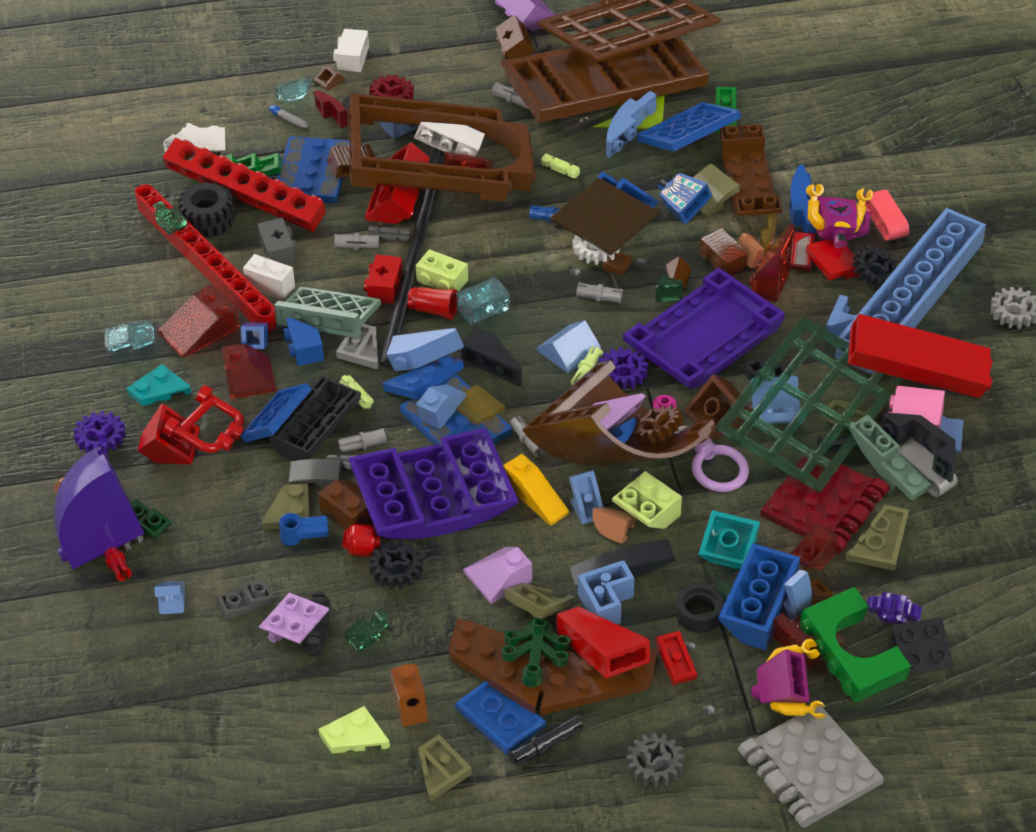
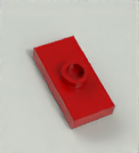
(676, 658)

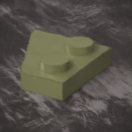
(441, 766)

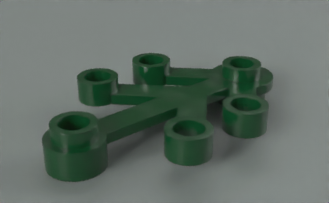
(538, 630)

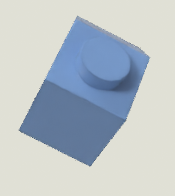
(439, 404)

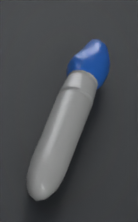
(277, 111)

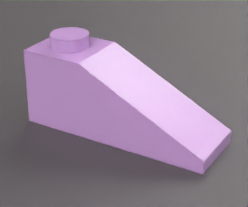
(621, 410)

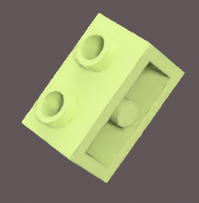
(441, 271)

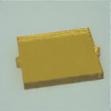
(479, 405)

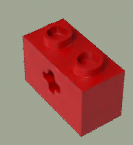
(384, 278)

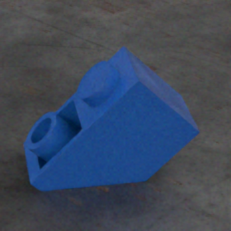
(305, 342)

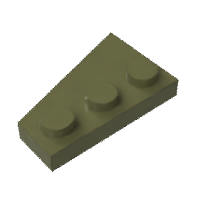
(882, 540)

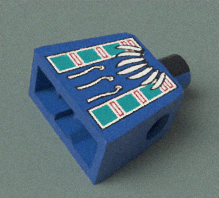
(684, 196)

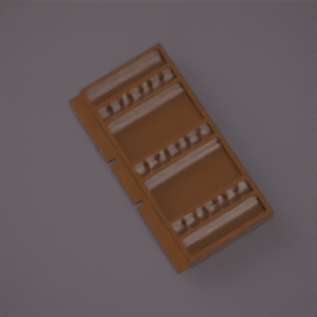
(572, 83)

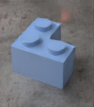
(605, 589)

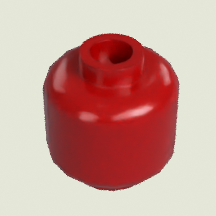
(360, 540)

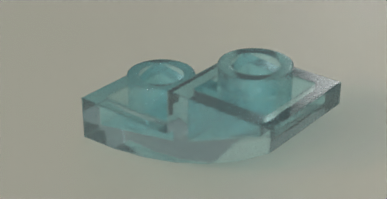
(133, 334)

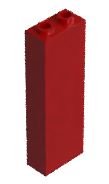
(920, 356)

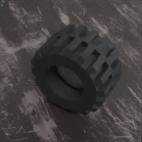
(207, 208)

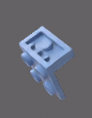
(783, 406)

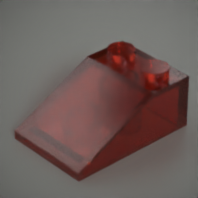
(774, 267)
(200, 321)

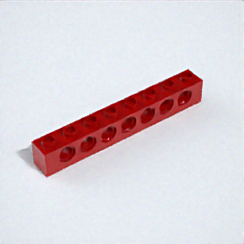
(307, 217)

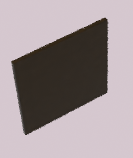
(604, 216)

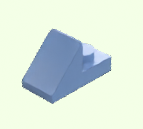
(840, 316)
(585, 495)
(170, 597)

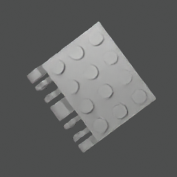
(811, 762)

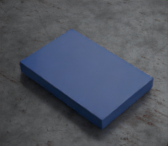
(275, 412)
(499, 717)

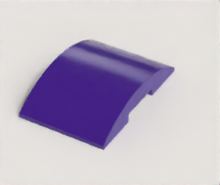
(434, 486)

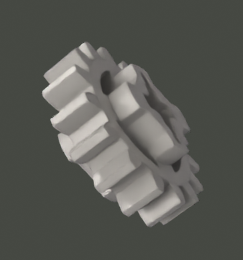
(1014, 307)

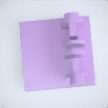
(293, 619)

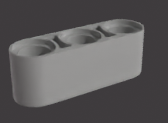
(922, 461)

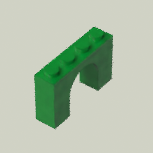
(857, 675)

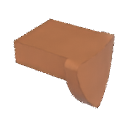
(753, 248)

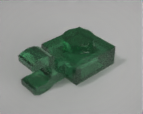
(169, 220)
(366, 633)

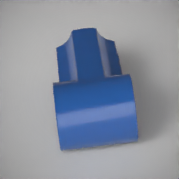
(294, 528)

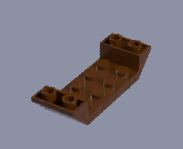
(747, 165)

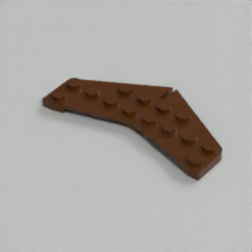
(562, 688)

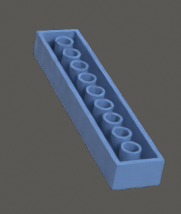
(924, 272)

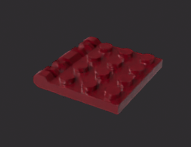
(839, 507)

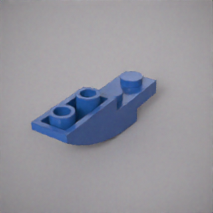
(799, 200)

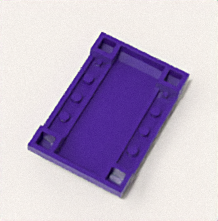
(706, 329)

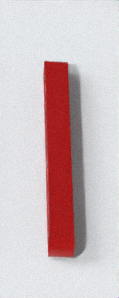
(210, 263)

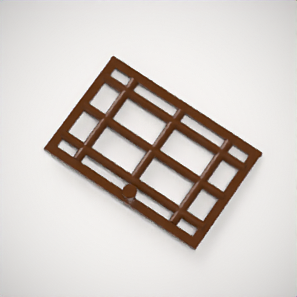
(608, 10)

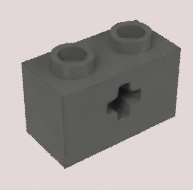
(276, 241)

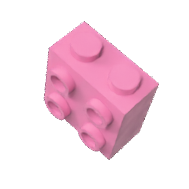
(919, 402)

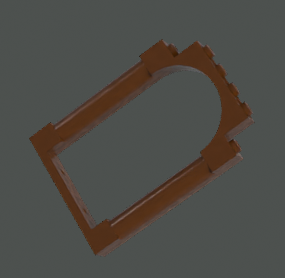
(487, 183)

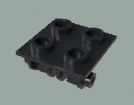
(923, 644)

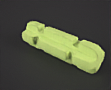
(560, 166)
(365, 401)

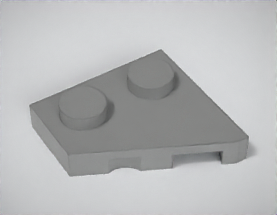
(361, 349)

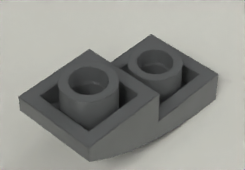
(320, 471)
(250, 598)

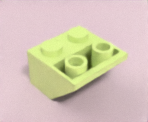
(650, 501)

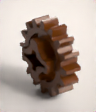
(658, 424)

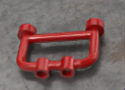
(207, 400)

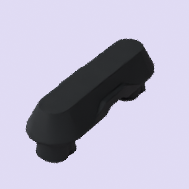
(316, 640)

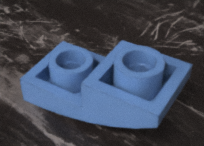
(799, 594)

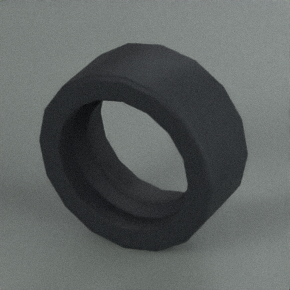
(695, 593)

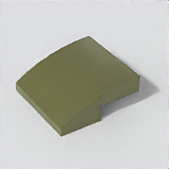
(721, 187)

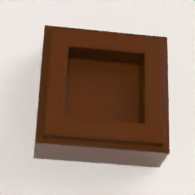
(617, 265)

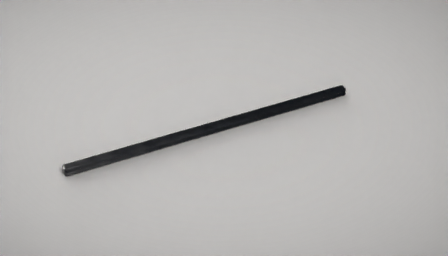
(413, 258)

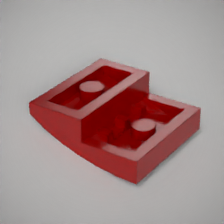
(831, 260)

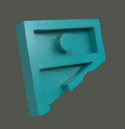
(157, 386)

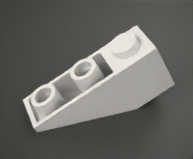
(450, 137)

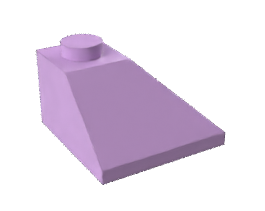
(500, 571)

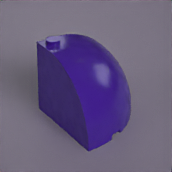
(92, 510)

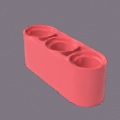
(887, 216)

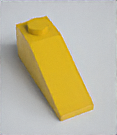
(534, 489)

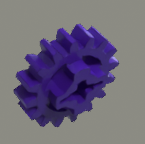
(625, 363)
(99, 431)
(894, 608)

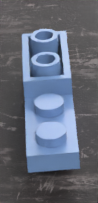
(624, 123)

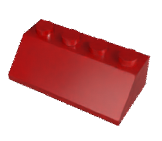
(395, 203)

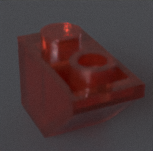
(816, 548)

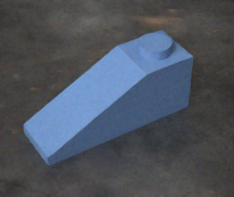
(421, 348)

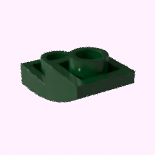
(151, 521)

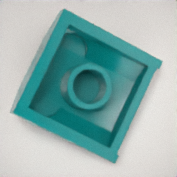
(728, 539)

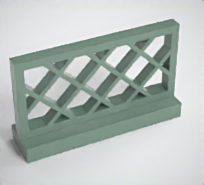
(329, 319)

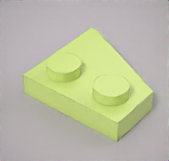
(353, 733)

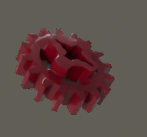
(392, 87)

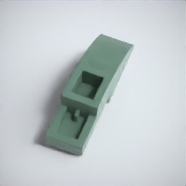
(886, 460)

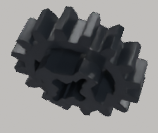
(873, 265)
(396, 564)

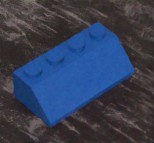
(758, 595)

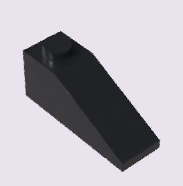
(489, 354)

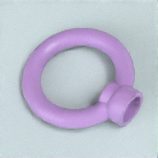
(707, 450)

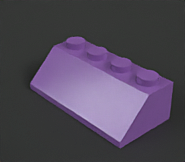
(527, 11)

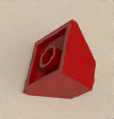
(162, 448)

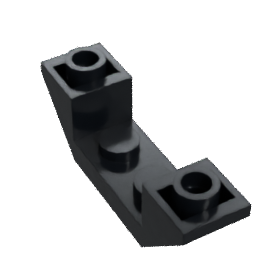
(904, 426)

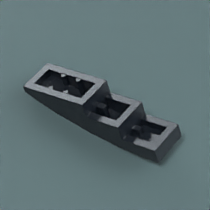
(639, 559)

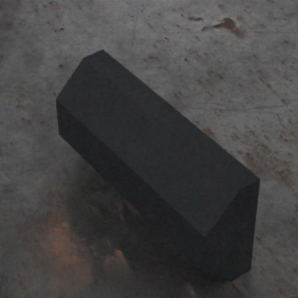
(314, 419)

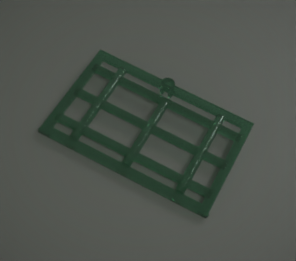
(810, 402)

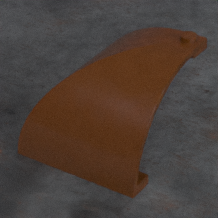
(573, 429)

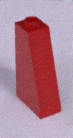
(603, 643)

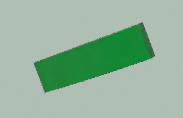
(267, 165)

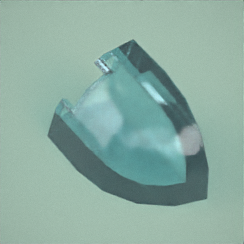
(293, 90)

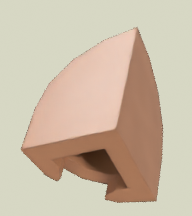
(613, 523)

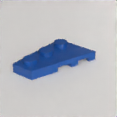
(416, 382)

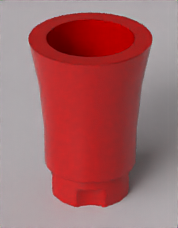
(434, 301)

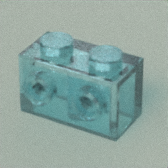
(483, 300)

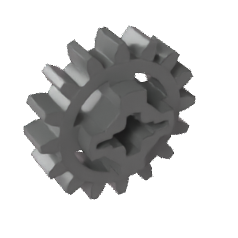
(655, 760)

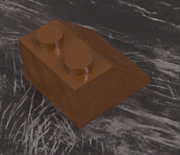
(714, 402)
(344, 504)

